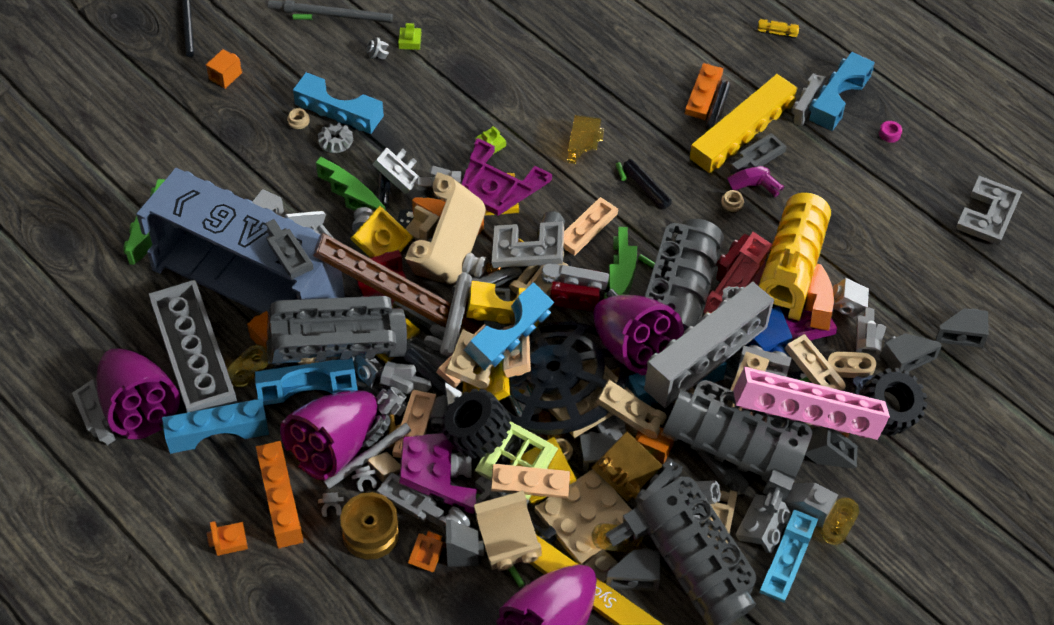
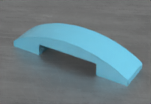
(789, 556)

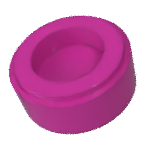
(890, 131)

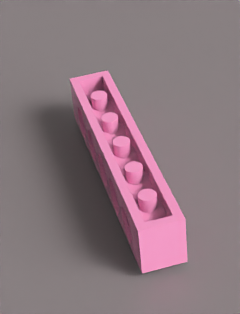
(810, 403)

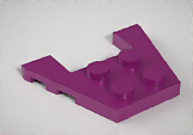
(496, 188)
(427, 469)

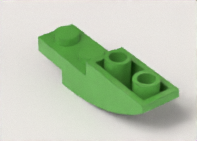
(139, 243)
(624, 264)

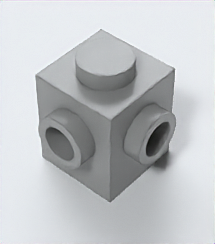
(850, 297)

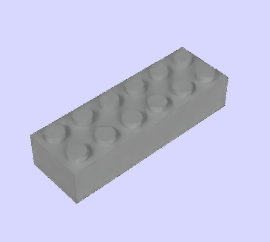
(708, 344)
(192, 347)

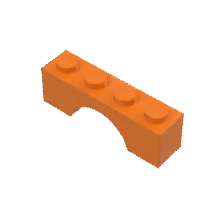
(279, 494)

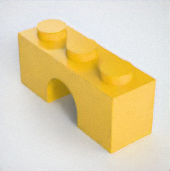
(485, 304)

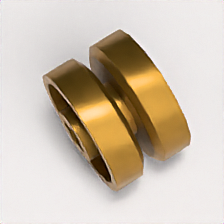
(369, 525)

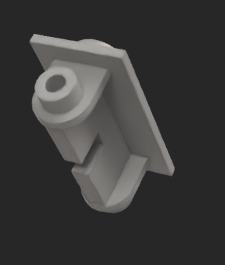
(367, 369)

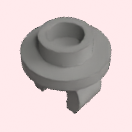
(377, 48)
(364, 474)
(331, 499)

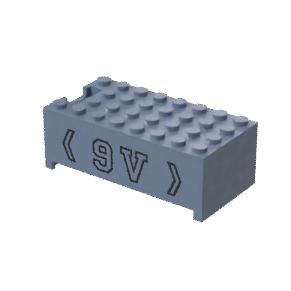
(224, 244)

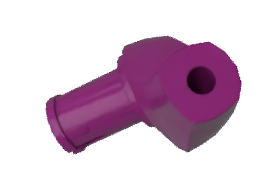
(753, 177)

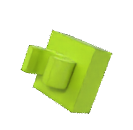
(410, 37)
(494, 138)

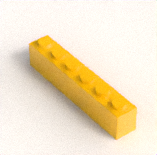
(743, 123)

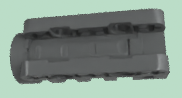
(689, 270)
(334, 329)
(741, 438)
(691, 552)

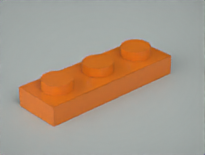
(704, 91)

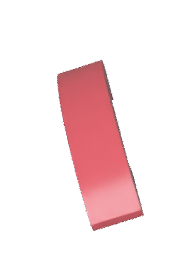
(743, 270)

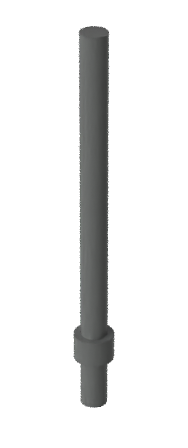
(290, 6)

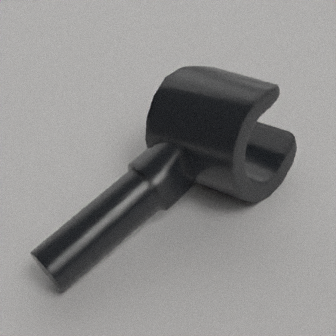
(546, 534)

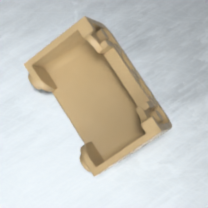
(454, 234)

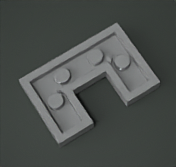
(994, 224)
(511, 253)

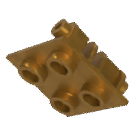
(627, 466)

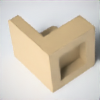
(423, 224)

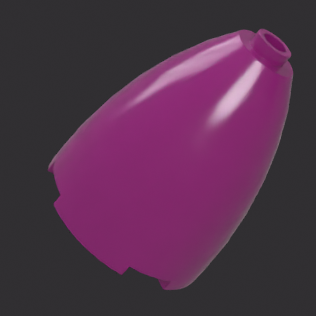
(636, 328)
(132, 381)
(329, 431)
(553, 599)

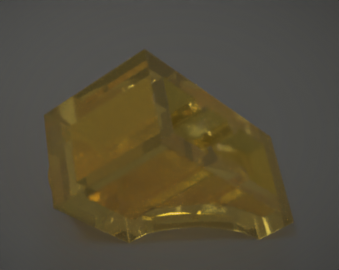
(584, 136)

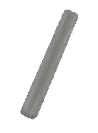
(456, 314)

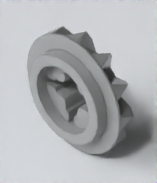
(336, 144)

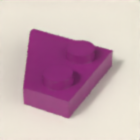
(803, 327)

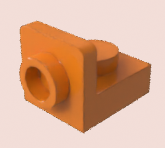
(227, 538)
(427, 551)

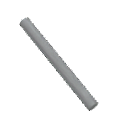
(371, 452)

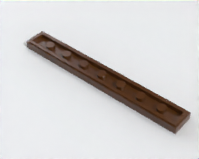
(388, 282)

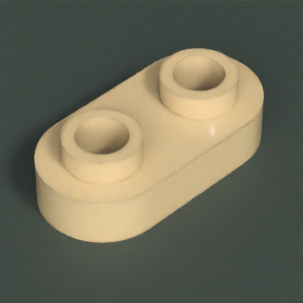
(851, 364)

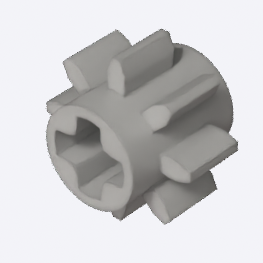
(391, 401)

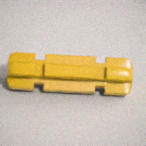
(778, 28)

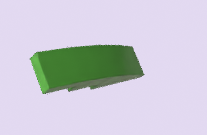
(347, 186)

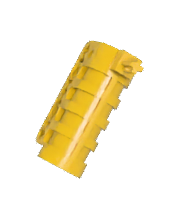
(796, 252)

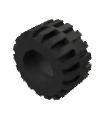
(907, 393)
(476, 423)

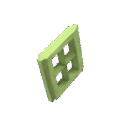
(542, 461)

